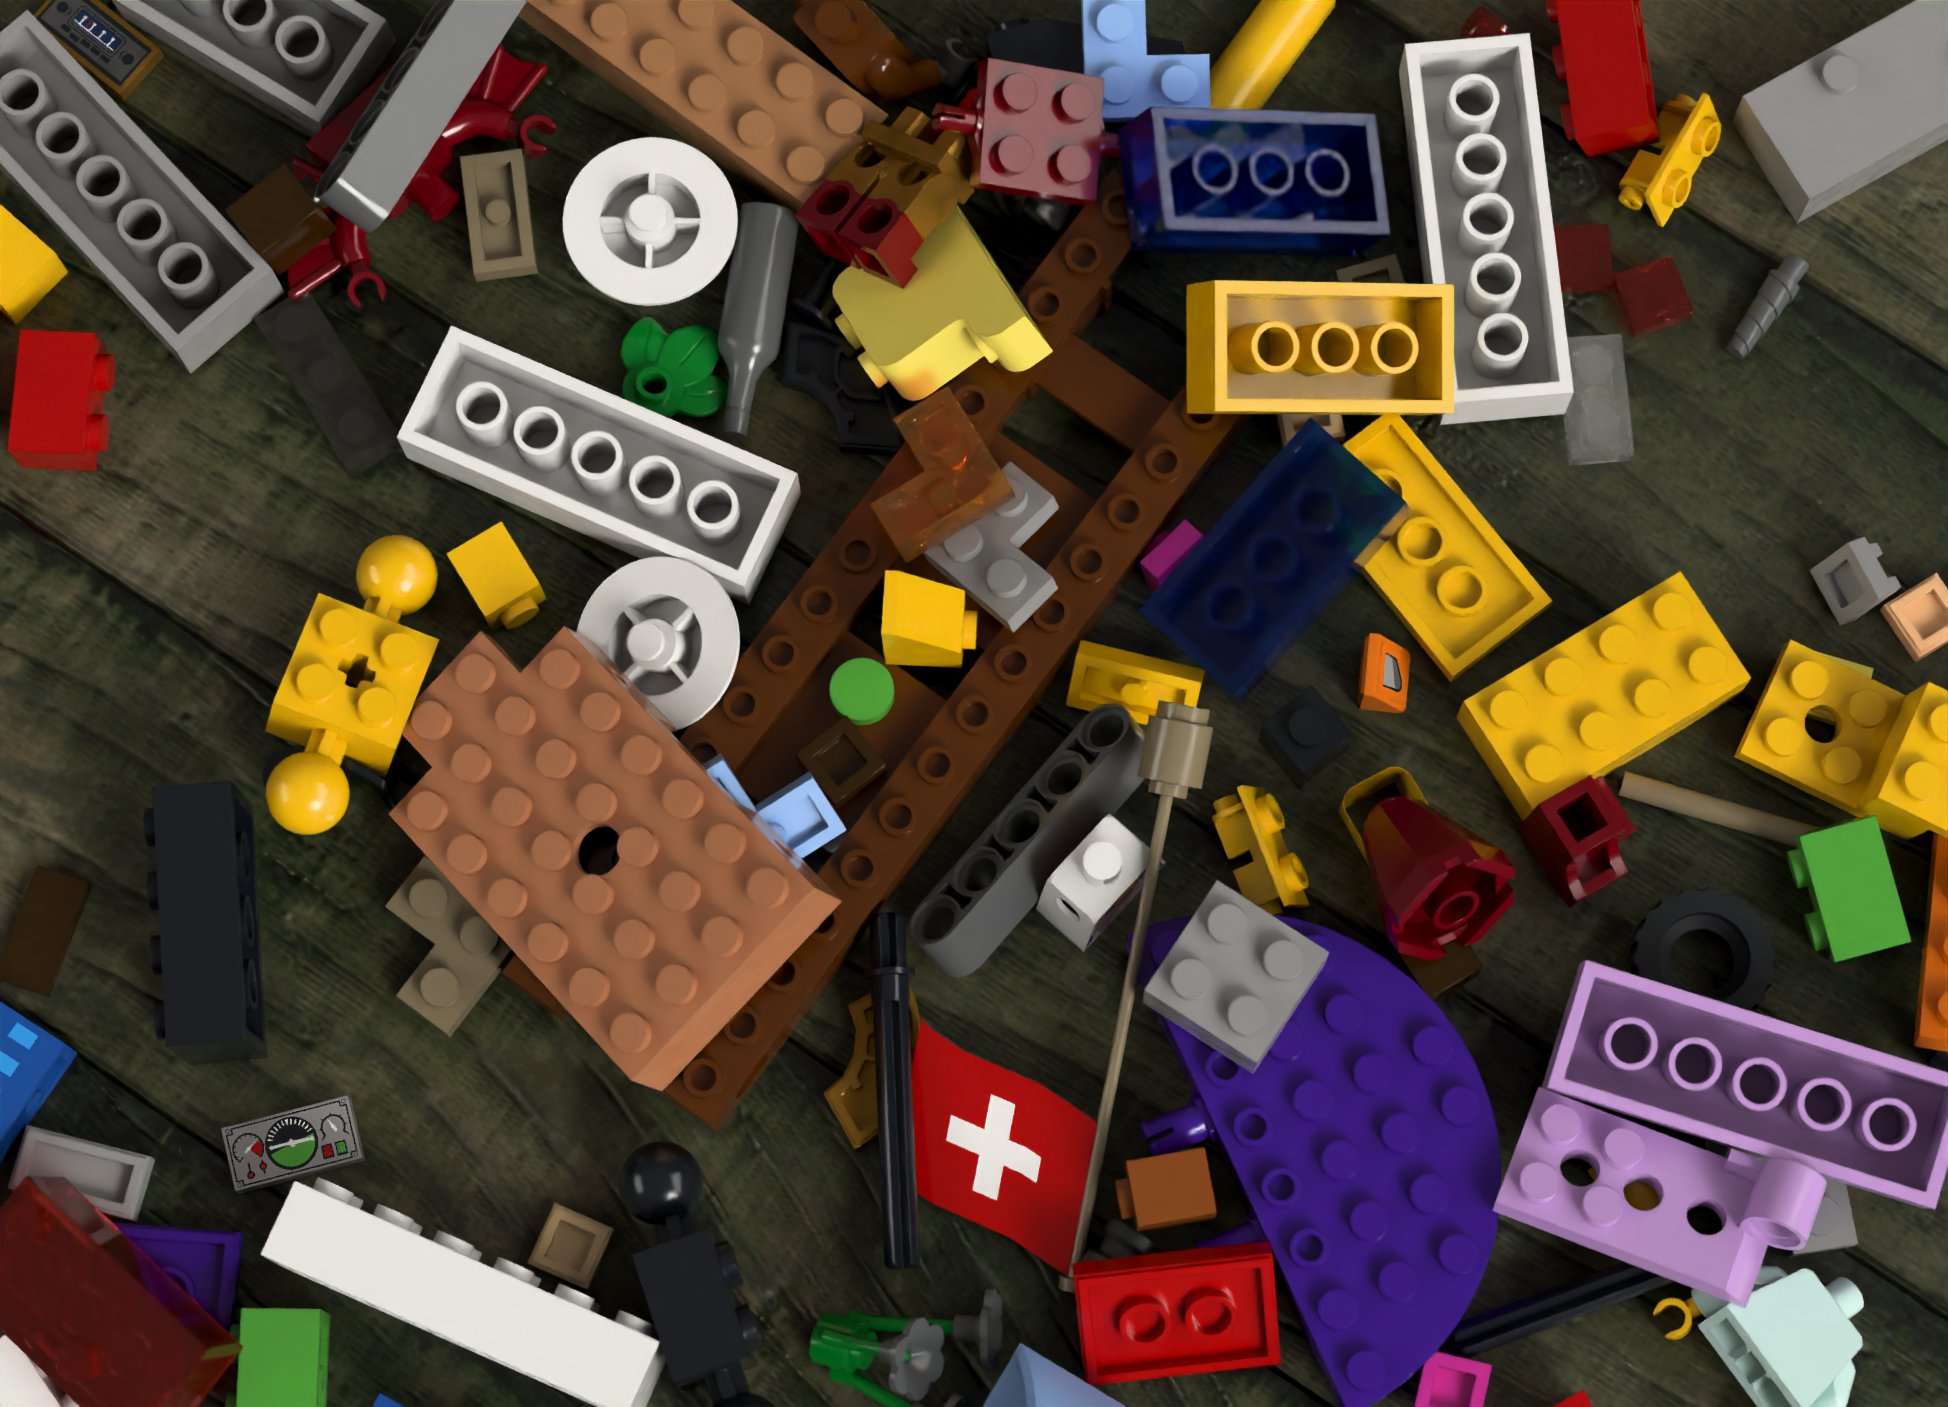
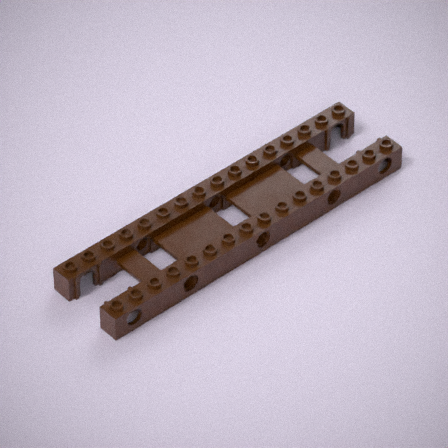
(934, 745)

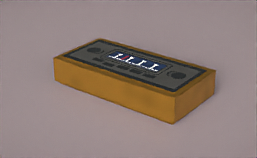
(101, 43)

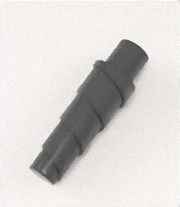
(1771, 299)

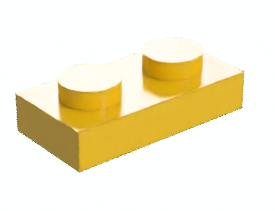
(1131, 680)

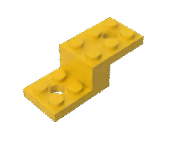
(1884, 749)

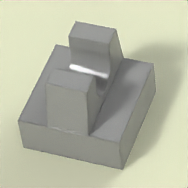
(1853, 580)

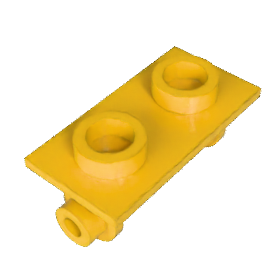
(1687, 135)
(1256, 828)

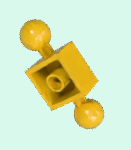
(338, 721)

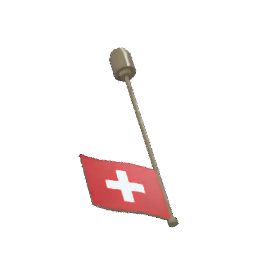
(1008, 1144)

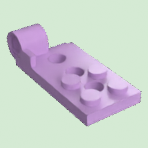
(1755, 1198)

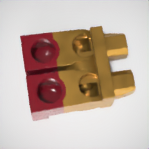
(889, 196)

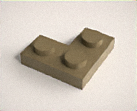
(464, 953)

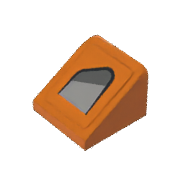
(1383, 675)

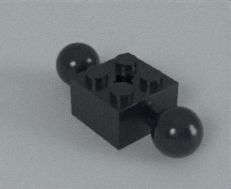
(690, 1279)

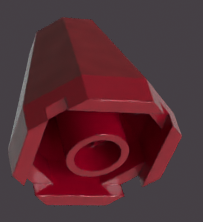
(1433, 877)

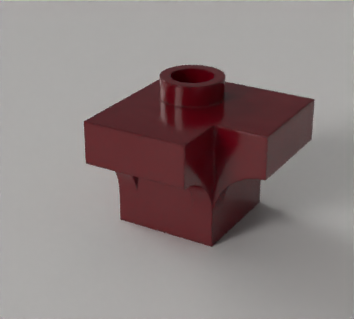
(1579, 838)

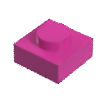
(1167, 553)
(1452, 1382)

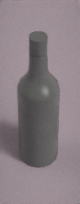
(755, 304)

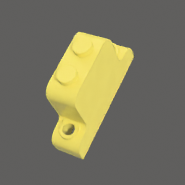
(943, 317)

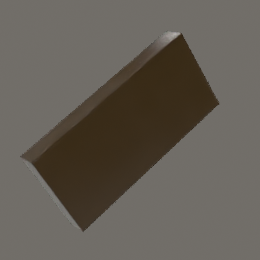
(43, 930)

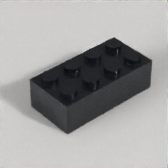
(206, 923)

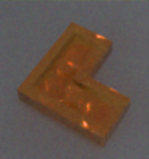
(957, 480)

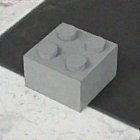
(1235, 976)

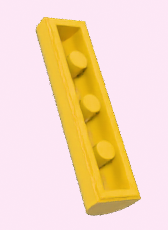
(1264, 51)

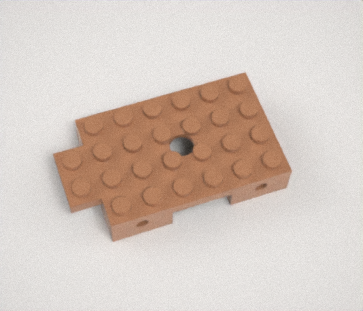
(701, 884)

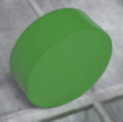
(862, 691)

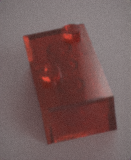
(99, 1307)

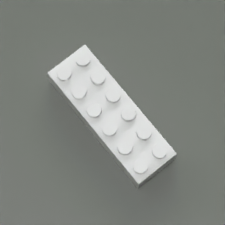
(1488, 222)
(598, 462)
(464, 1301)

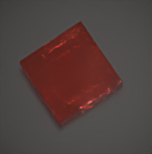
(1584, 258)
(1652, 296)

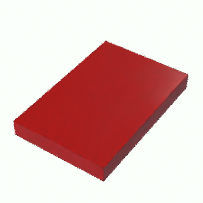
(1177, 1313)

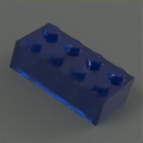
(1253, 182)
(1276, 560)

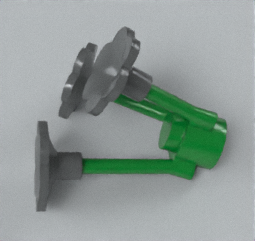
(914, 1355)

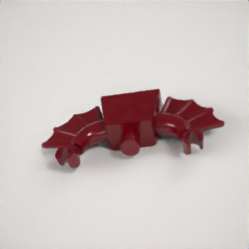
(484, 111)

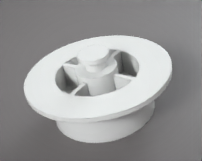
(650, 221)
(667, 633)

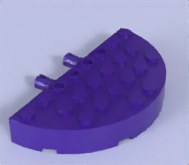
(1354, 1156)

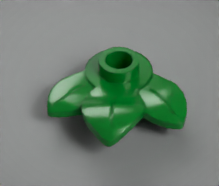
(677, 364)

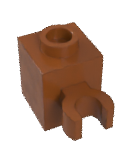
(1167, 1190)

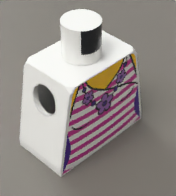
(1095, 882)

